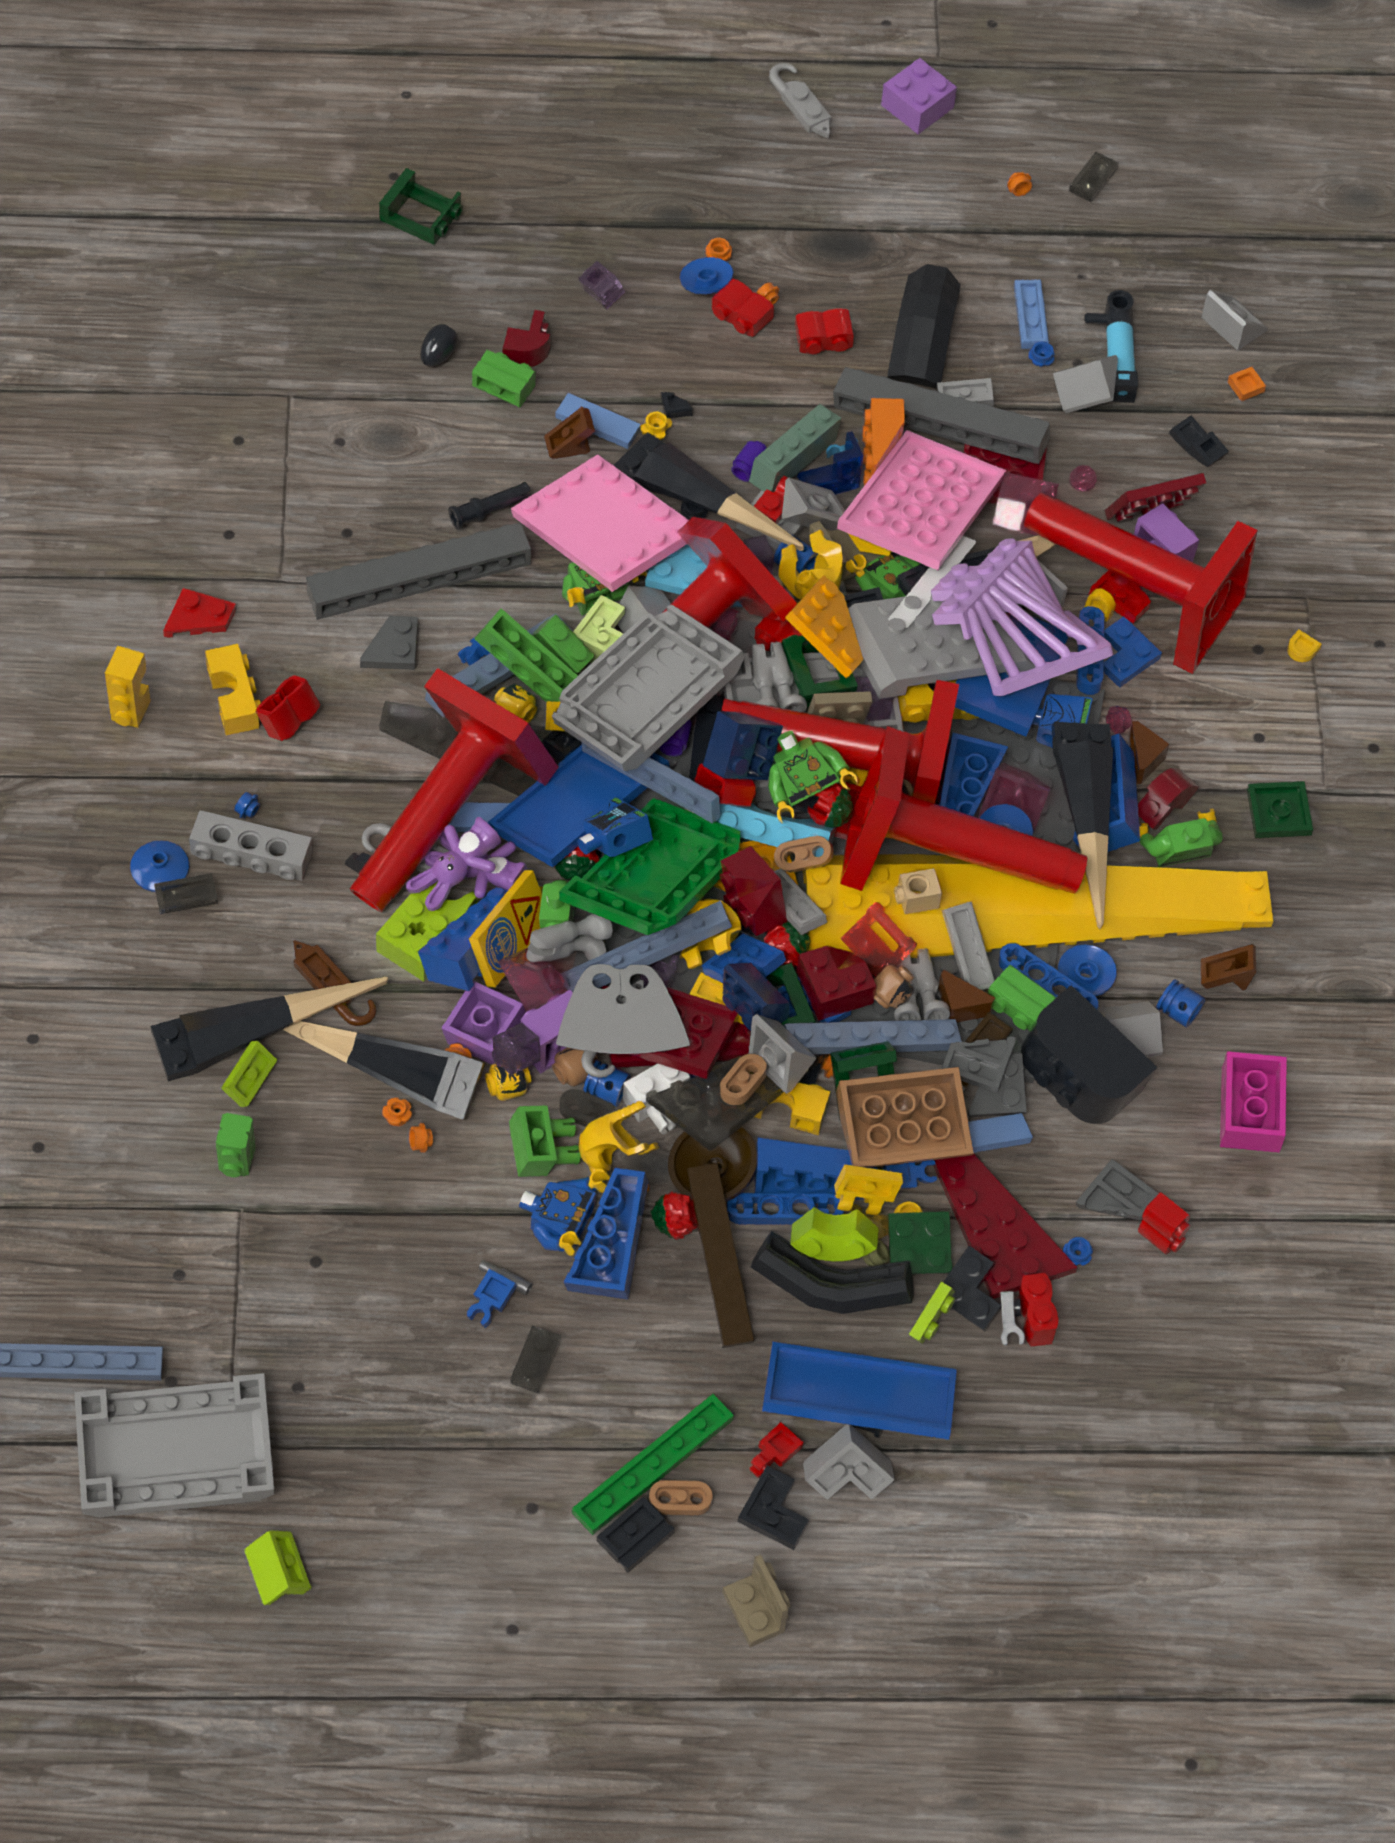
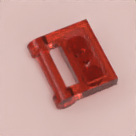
(871, 947)

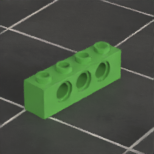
(525, 656)

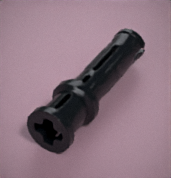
(478, 508)

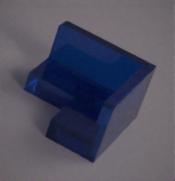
(843, 473)

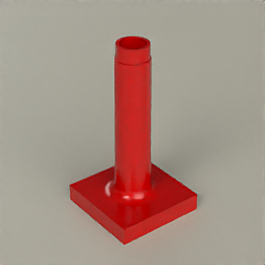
(730, 577)
(1205, 593)
(482, 738)
(860, 742)
(889, 813)

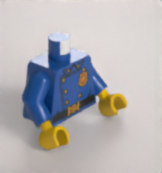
(563, 1210)

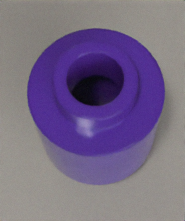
(744, 460)
(678, 741)

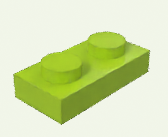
(249, 1073)
(926, 1324)

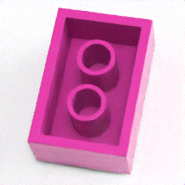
(1253, 1102)

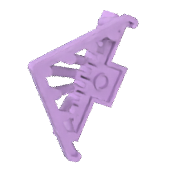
(996, 586)

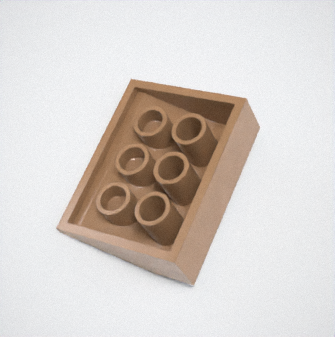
(904, 1118)

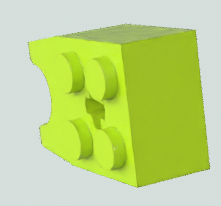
(414, 926)

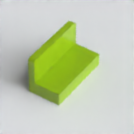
(276, 1566)

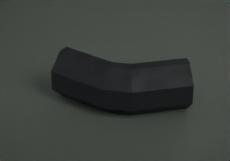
(924, 326)
(832, 1287)

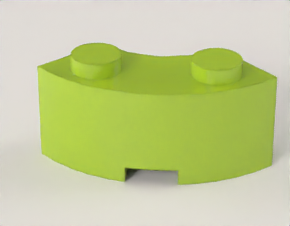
(834, 1236)

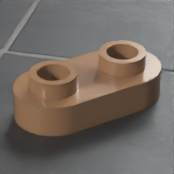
(804, 854)
(741, 1081)
(680, 1497)

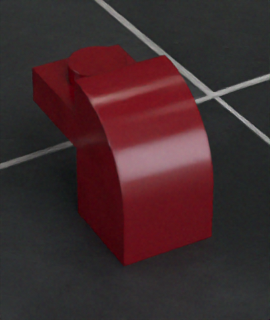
(529, 345)
(1166, 792)

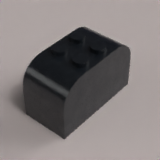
(1084, 1059)

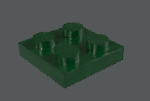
(1279, 809)
(922, 1240)

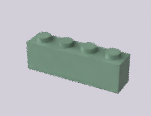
(795, 448)

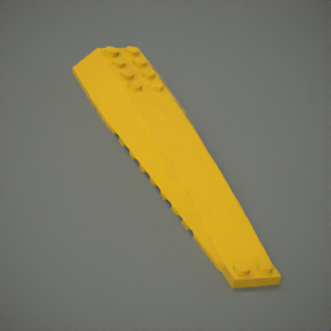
(1028, 914)

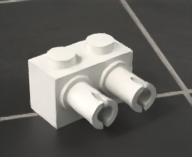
(655, 1078)

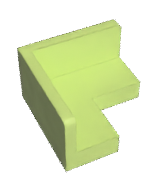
(598, 626)

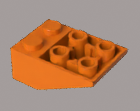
(881, 432)

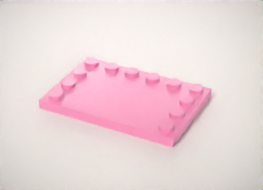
(921, 500)
(603, 522)

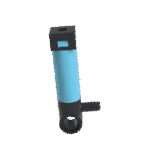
(1119, 342)

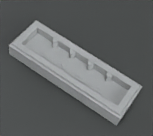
(799, 907)
(968, 945)

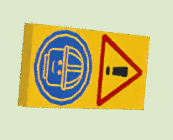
(507, 927)

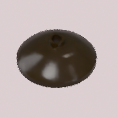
(734, 1155)

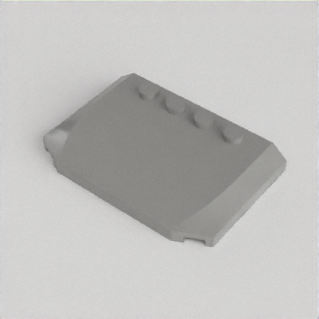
(646, 686)

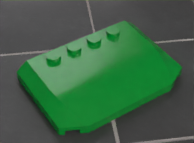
(659, 879)

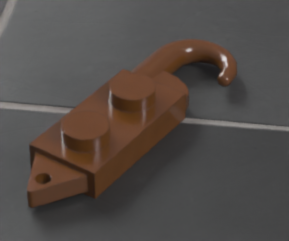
(323, 973)

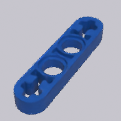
(1095, 669)
(1051, 976)
(784, 1202)

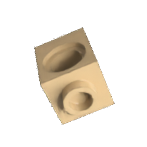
(922, 881)

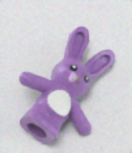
(452, 865)
(503, 876)

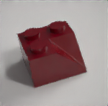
(753, 891)
(835, 981)

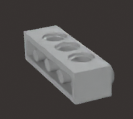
(240, 834)

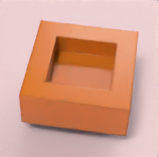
(1246, 383)

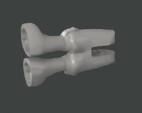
(774, 672)
(566, 937)
(927, 986)

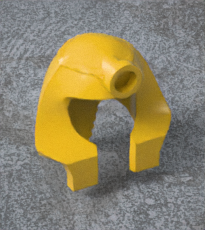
(827, 563)
(719, 943)
(607, 1134)

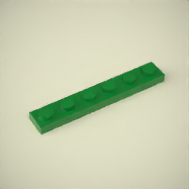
(652, 1464)

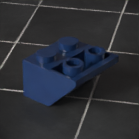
(742, 746)
(752, 994)

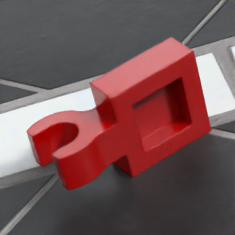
(772, 502)
(776, 1447)

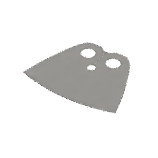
(640, 1025)

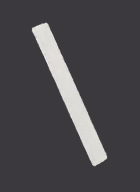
(930, 580)

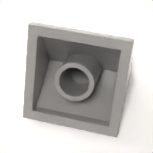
(1231, 319)
(1087, 384)
(809, 504)
(640, 602)
(1138, 1024)
(784, 1054)

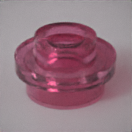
(1083, 472)
(1119, 719)

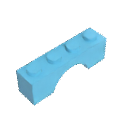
(766, 829)

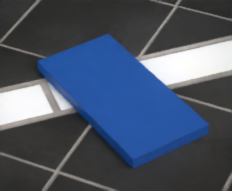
(1012, 710)
(551, 816)
(860, 1390)

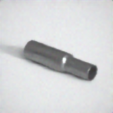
(523, 1285)

